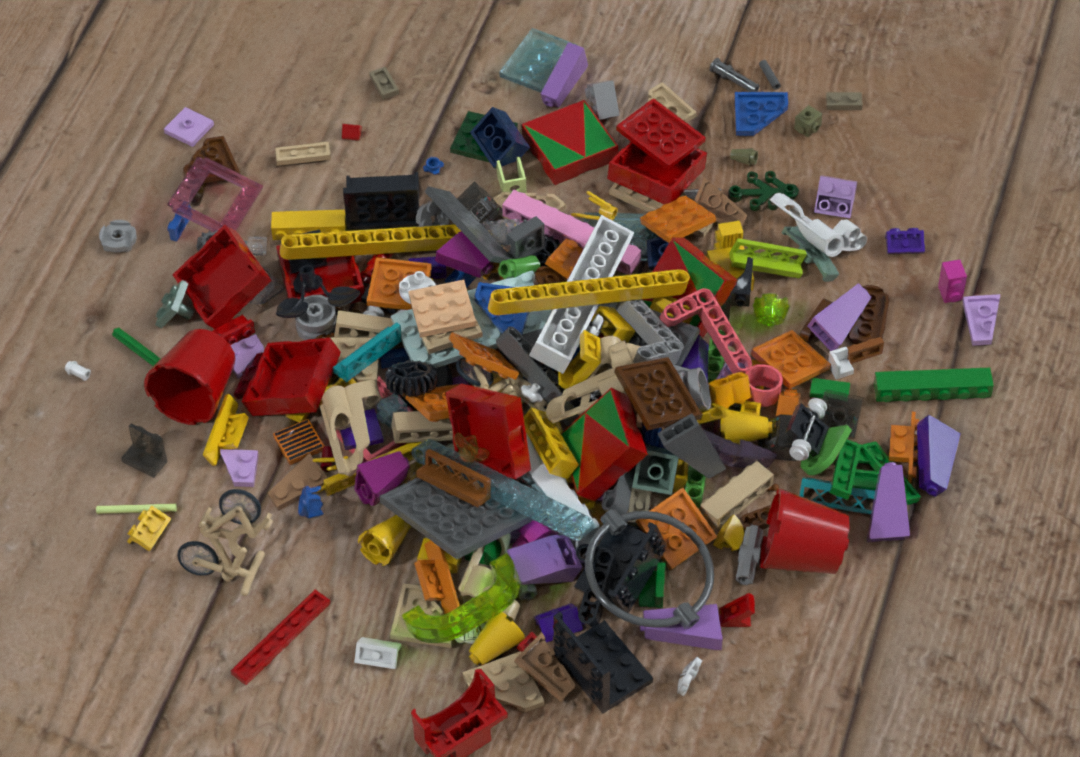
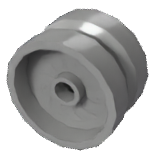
(318, 318)
(698, 387)

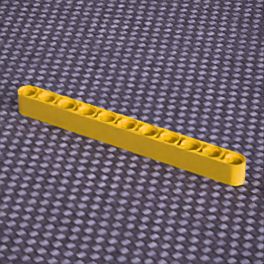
(366, 242)
(587, 292)

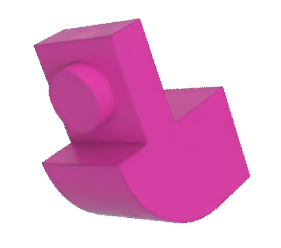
(532, 532)

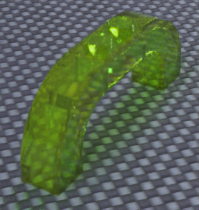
(470, 614)

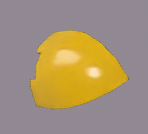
(730, 534)

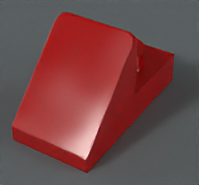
(737, 612)

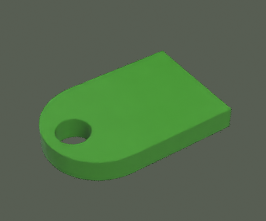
(829, 450)

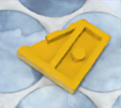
(715, 412)

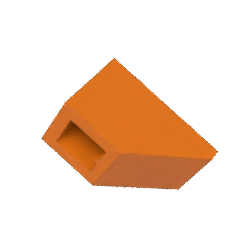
(787, 401)

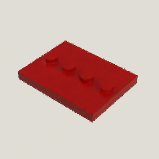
(660, 133)

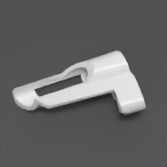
(830, 241)

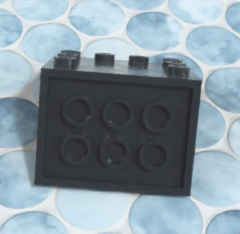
(381, 201)
(636, 560)
(599, 663)

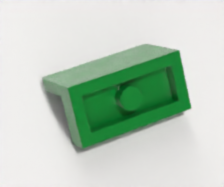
(653, 592)

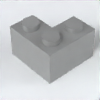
(603, 99)

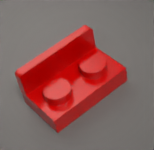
(236, 329)

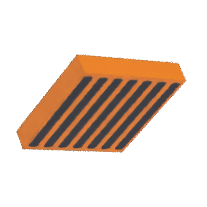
(298, 441)

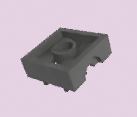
(526, 238)

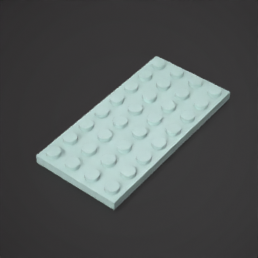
(417, 351)

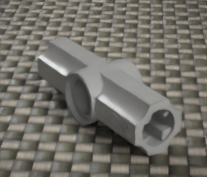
(749, 555)

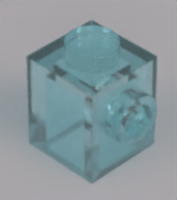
(388, 406)

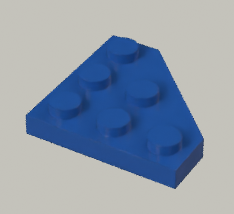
(757, 110)
(502, 322)

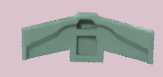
(813, 255)

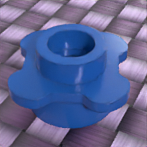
(433, 165)

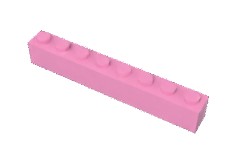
(561, 225)

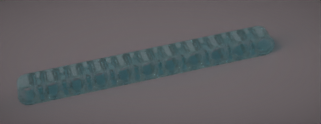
(517, 496)

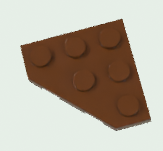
(217, 151)

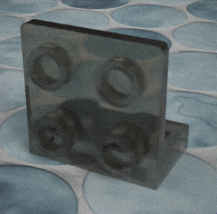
(146, 451)

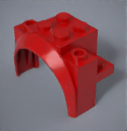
(463, 724)

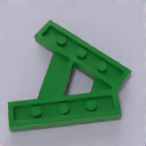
(848, 477)

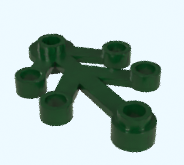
(765, 192)

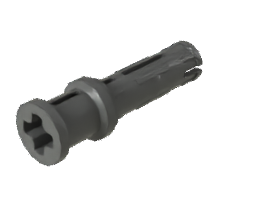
(727, 72)

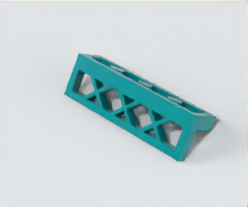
(368, 352)
(825, 485)

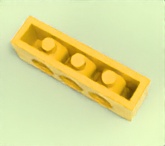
(549, 444)

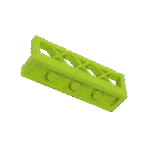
(765, 260)

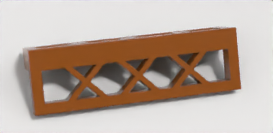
(455, 482)

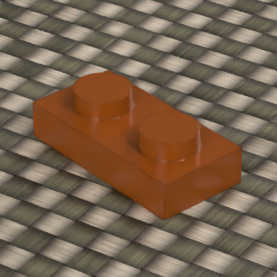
(865, 350)

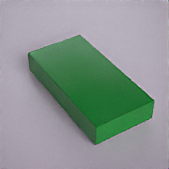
(819, 386)

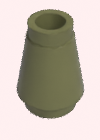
(745, 156)

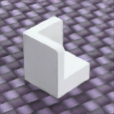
(839, 363)

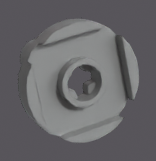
(430, 209)
(121, 244)

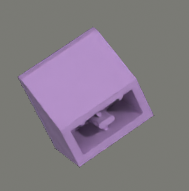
(835, 196)

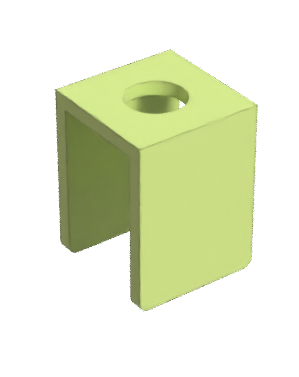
(506, 185)

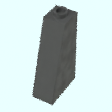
(692, 445)

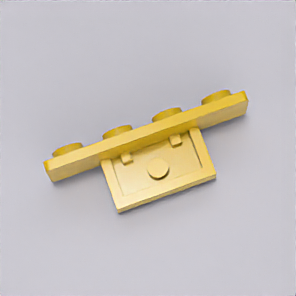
(226, 430)

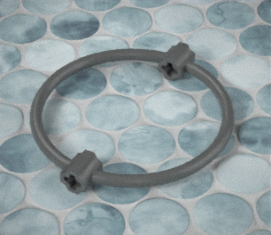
(684, 613)

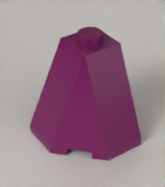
(463, 256)
(380, 477)

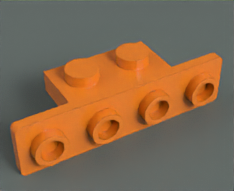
(902, 445)
(436, 578)

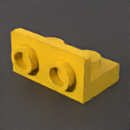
(149, 528)

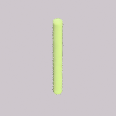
(134, 508)

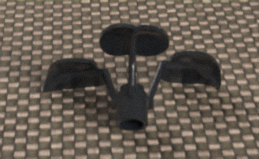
(308, 281)

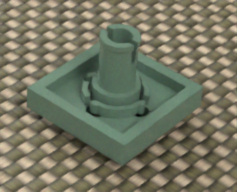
(173, 305)

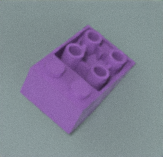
(546, 560)

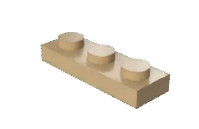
(303, 153)

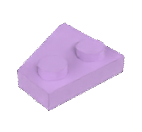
(245, 353)
(241, 466)

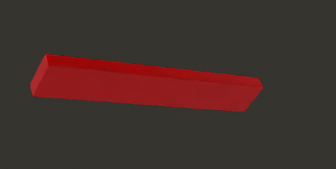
(280, 637)

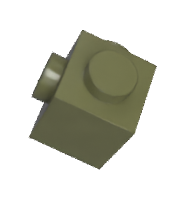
(808, 121)

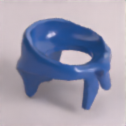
(309, 503)

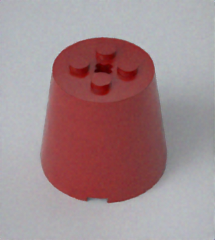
(191, 377)
(803, 535)

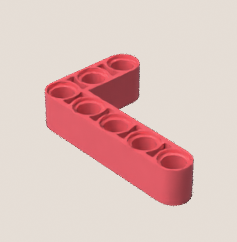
(712, 326)

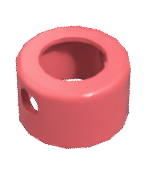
(768, 377)

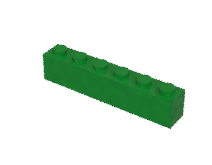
(933, 384)

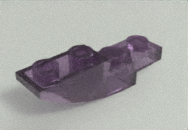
(740, 454)

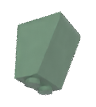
(656, 470)

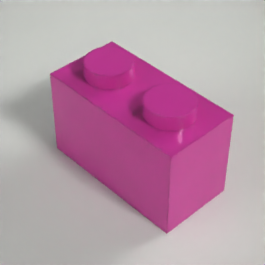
(952, 281)

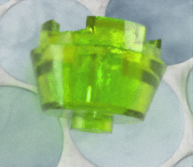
(770, 309)

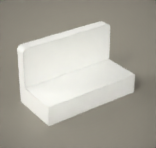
(377, 652)

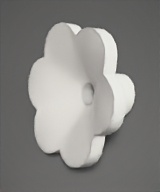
(531, 392)

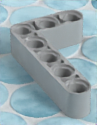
(654, 332)

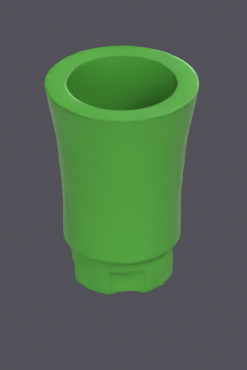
(516, 267)

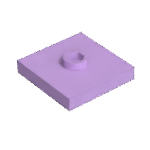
(188, 127)

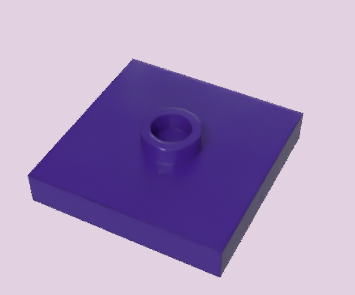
(373, 427)

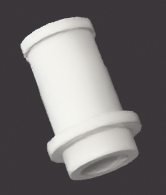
(73, 368)

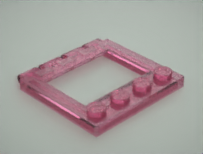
(193, 181)

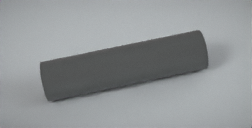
(769, 74)

